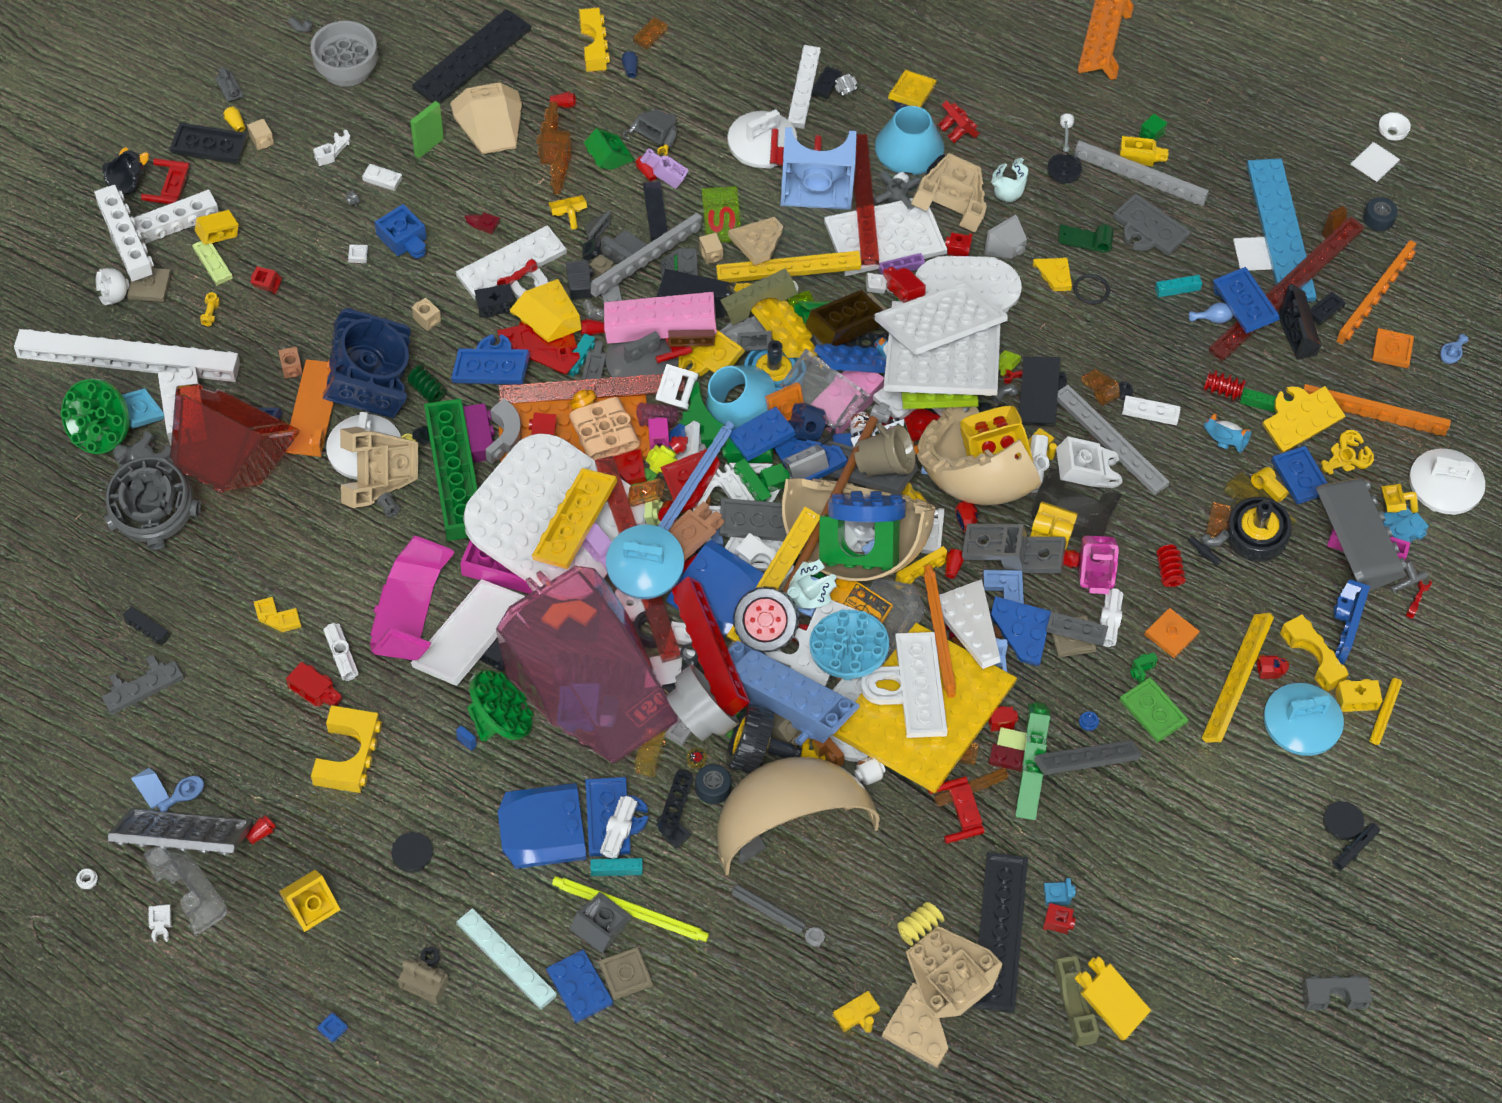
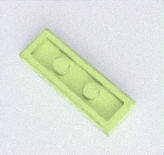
(212, 262)

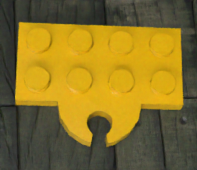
(712, 357)
(1301, 417)

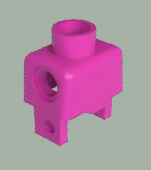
(1098, 572)

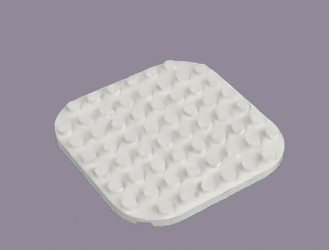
(522, 497)

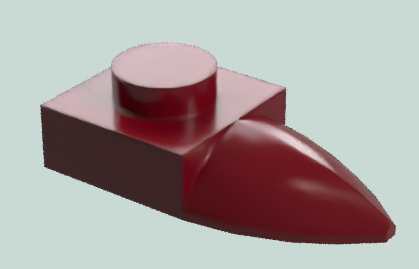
(484, 222)

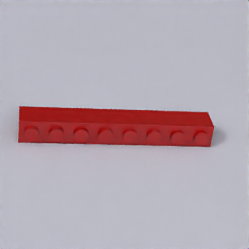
(710, 646)

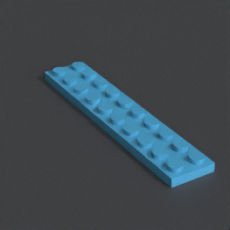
(1278, 219)

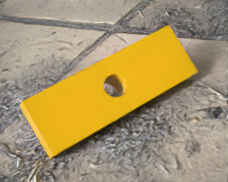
(916, 569)

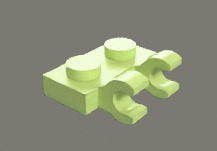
(651, 512)

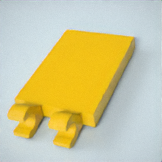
(1112, 998)

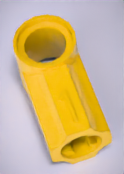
(1266, 480)

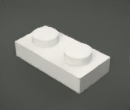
(382, 177)

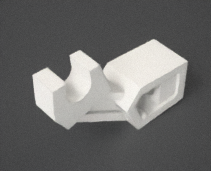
(326, 153)

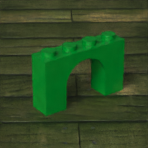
(835, 551)

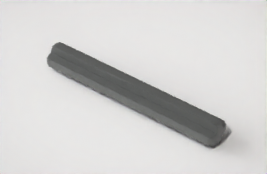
(768, 908)

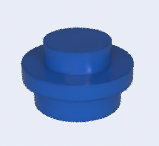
(1089, 721)

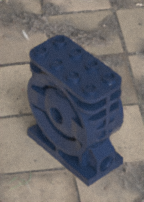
(372, 369)

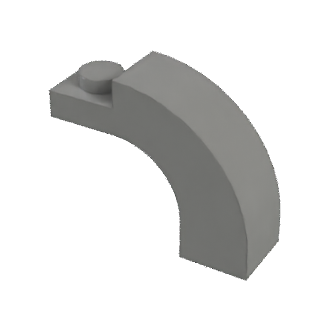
(508, 419)

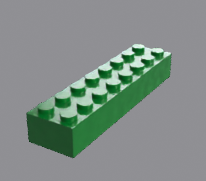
(451, 463)

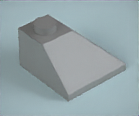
(1006, 239)

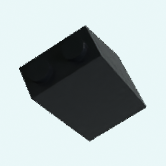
(682, 283)

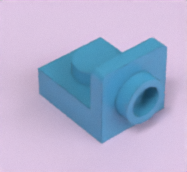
(1059, 892)

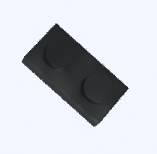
(826, 82)
(1326, 308)

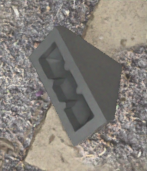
(598, 225)
(754, 340)
(751, 849)

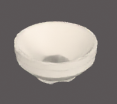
(1394, 122)

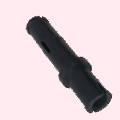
(1351, 851)

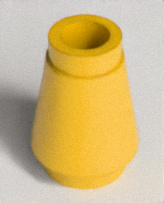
(234, 119)

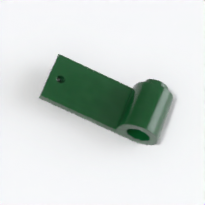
(1098, 241)

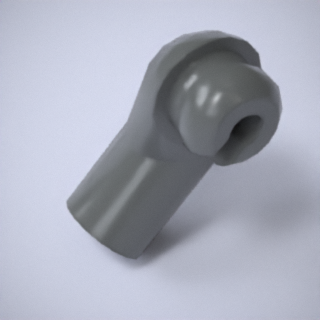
(300, 27)
(1003, 390)
(1216, 541)

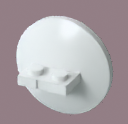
(751, 137)
(344, 460)
(1447, 481)

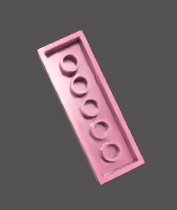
(640, 317)

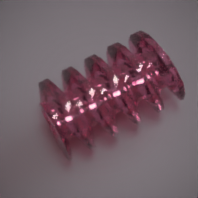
(651, 411)

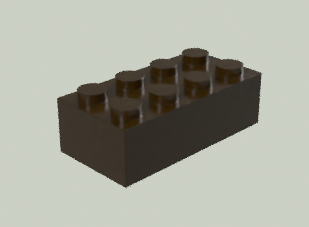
(844, 318)

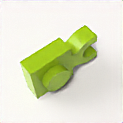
(1008, 360)

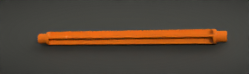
(940, 631)

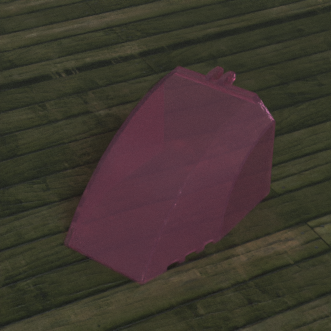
(584, 663)

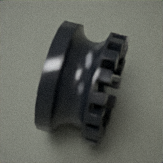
(430, 950)

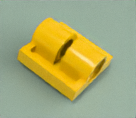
(1053, 522)

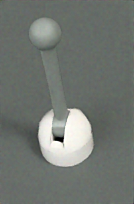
(1066, 122)

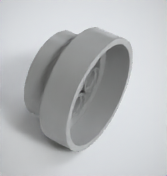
(344, 52)
(698, 706)

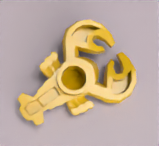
(1346, 455)

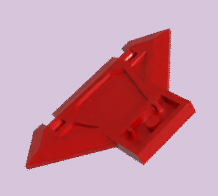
(542, 351)

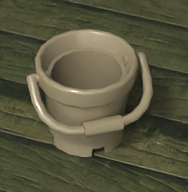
(886, 452)

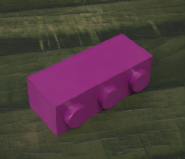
(478, 430)

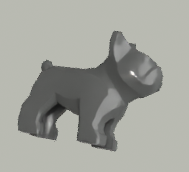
(141, 448)

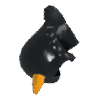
(125, 170)

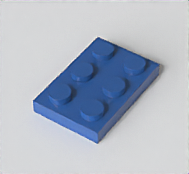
(761, 434)
(1299, 474)
(579, 986)

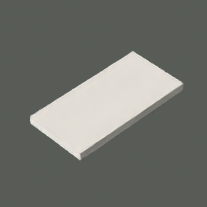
(466, 633)

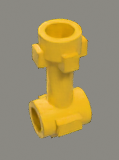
(212, 303)

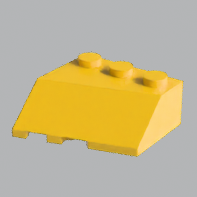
(548, 311)

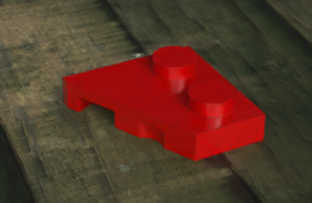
(631, 466)

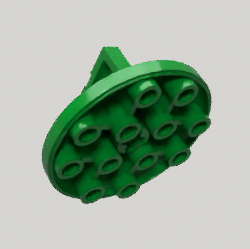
(95, 416)
(498, 707)

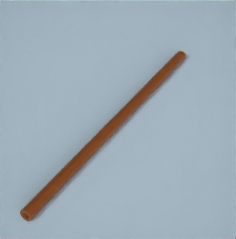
(838, 489)

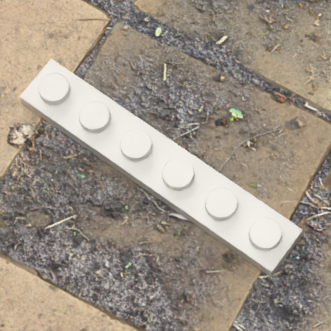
(804, 86)

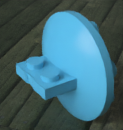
(644, 561)
(849, 644)
(1303, 719)

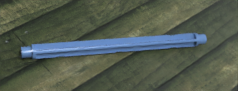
(696, 476)

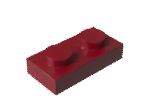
(1006, 757)

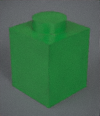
(1153, 128)
(774, 477)

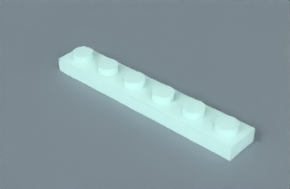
(506, 959)

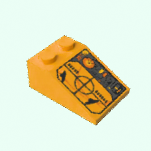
(860, 598)

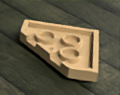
(757, 239)
(917, 1029)

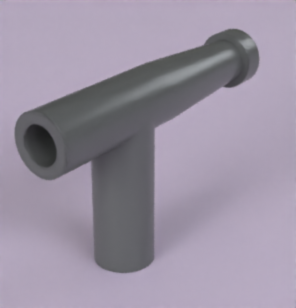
(1413, 577)

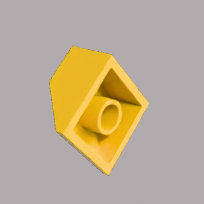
(309, 900)

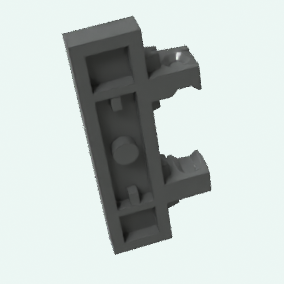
(156, 679)

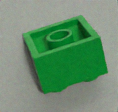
(607, 149)

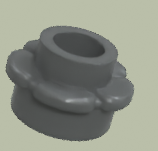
(352, 198)

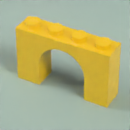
(349, 774)

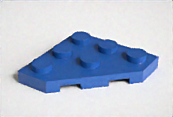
(834, 454)
(1022, 628)

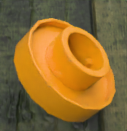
(582, 399)

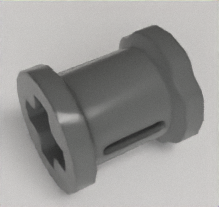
(392, 505)

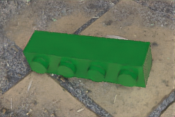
(1258, 400)
(751, 481)

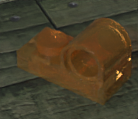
(1104, 387)

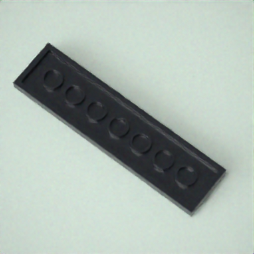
(471, 57)
(1002, 925)

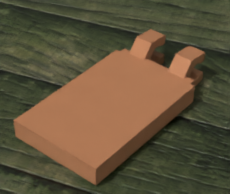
(696, 528)

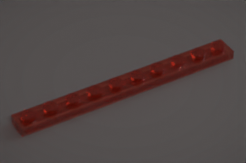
(864, 204)
(566, 389)

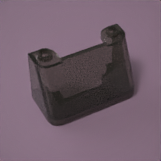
(1092, 515)

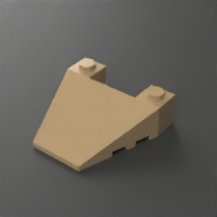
(956, 186)
(382, 464)

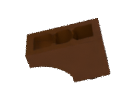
(1334, 220)

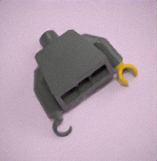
(657, 127)

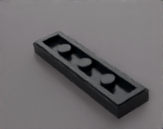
(655, 209)

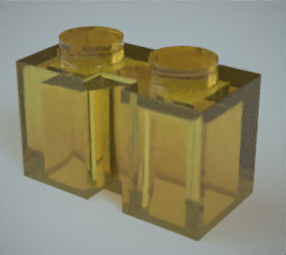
(650, 755)

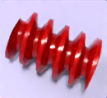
(1224, 385)
(1170, 566)

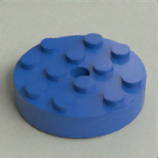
(867, 507)

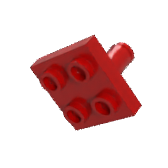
(964, 126)

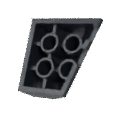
(1299, 324)

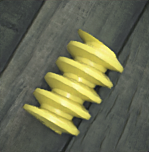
(918, 922)

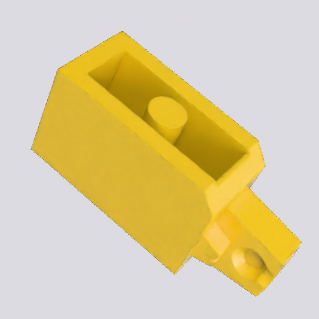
(1142, 151)

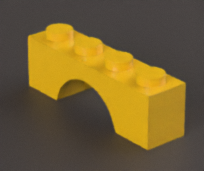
(591, 25)
(1301, 634)

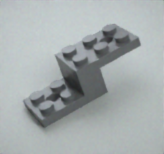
(1014, 548)

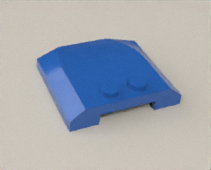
(723, 579)
(541, 826)

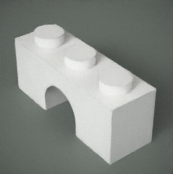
(753, 550)

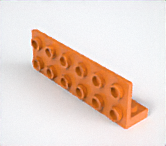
(1102, 36)
(310, 411)

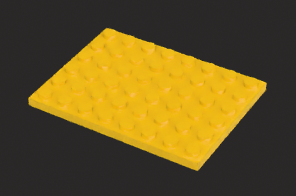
(929, 760)

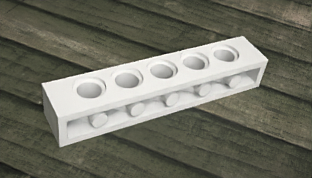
(174, 217)
(123, 232)

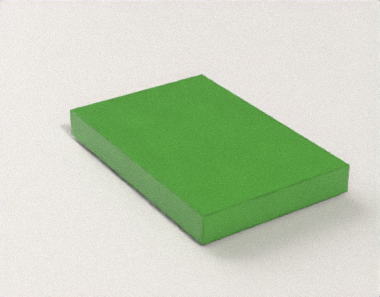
(427, 129)
(1153, 709)

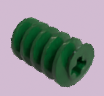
(426, 384)

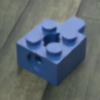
(402, 232)

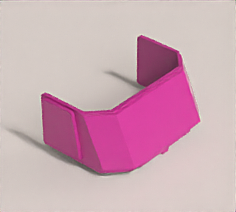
(406, 600)

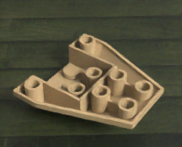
(489, 116)
(952, 972)

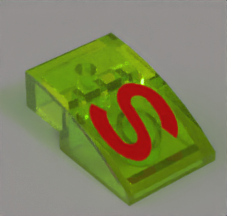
(720, 211)

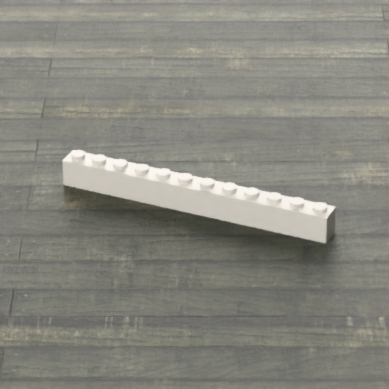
(125, 354)

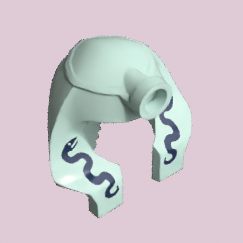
(1009, 189)
(809, 592)

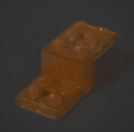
(554, 147)

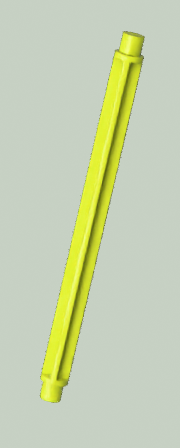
(634, 910)

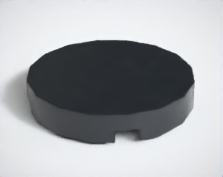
(1064, 168)
(1343, 820)
(412, 852)

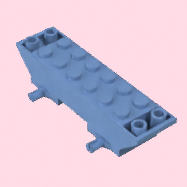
(804, 702)

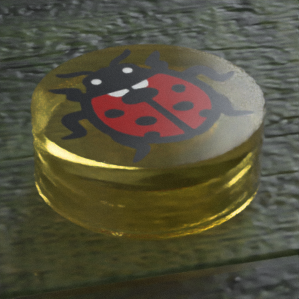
(696, 758)

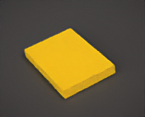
(912, 89)

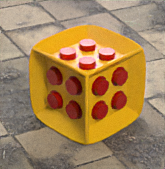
(993, 431)

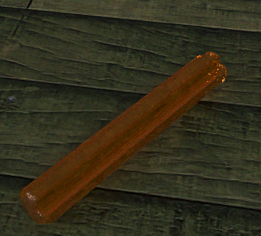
(976, 785)

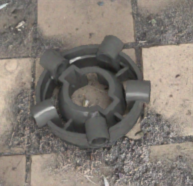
(131, 481)

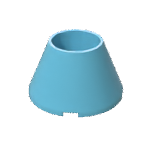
(909, 141)
(749, 404)

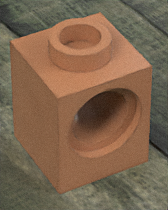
(290, 362)

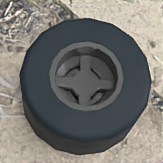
(1380, 214)
(713, 776)

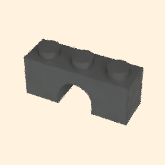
(1354, 991)

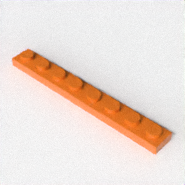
(1375, 294)
(1387, 412)

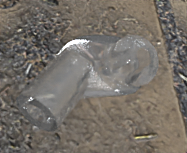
(593, 312)

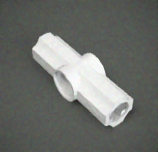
(1040, 460)
(1112, 615)
(338, 643)
(618, 827)

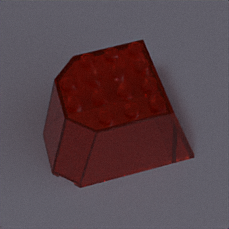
(225, 438)

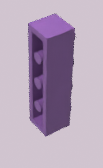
(910, 262)

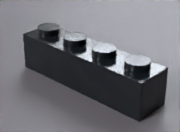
(146, 626)

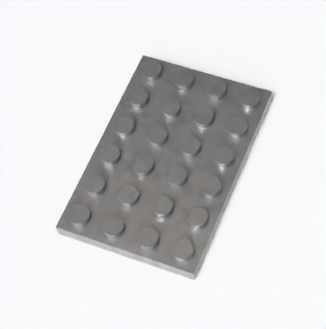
(180, 831)

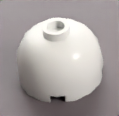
(112, 285)

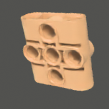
(610, 417)

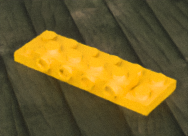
(783, 323)
(574, 518)

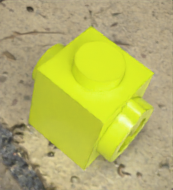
(659, 457)

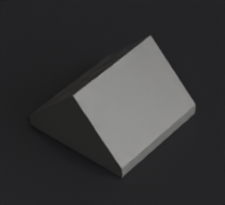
(806, 462)

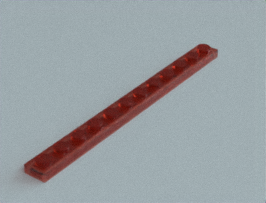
(1298, 276)
(653, 607)

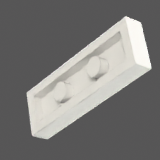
(1151, 410)

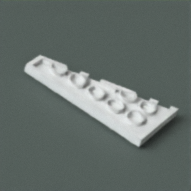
(969, 618)

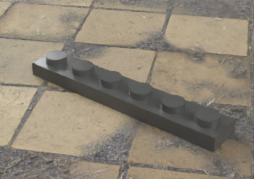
(1087, 757)

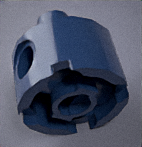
(807, 421)

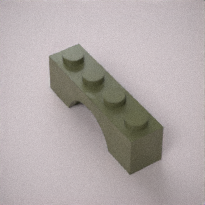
(739, 304)
(1080, 1019)

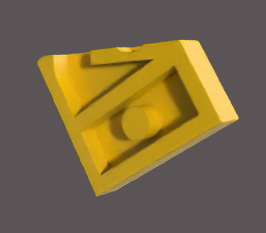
(1055, 272)

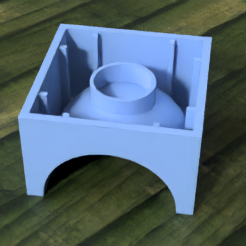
(818, 177)

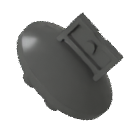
(638, 357)

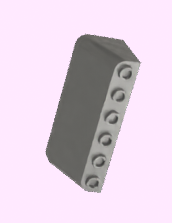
(1362, 532)

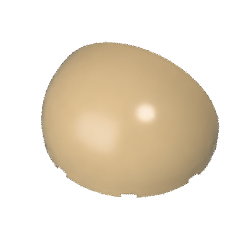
(976, 480)
(814, 494)
(782, 793)

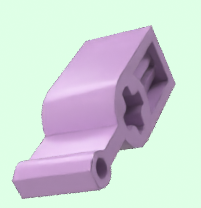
(665, 168)
(597, 544)

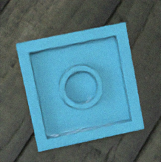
(142, 408)

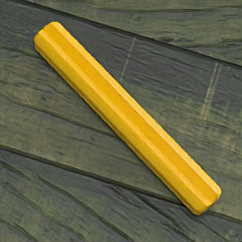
(1385, 711)

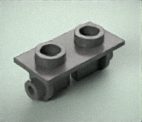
(228, 85)

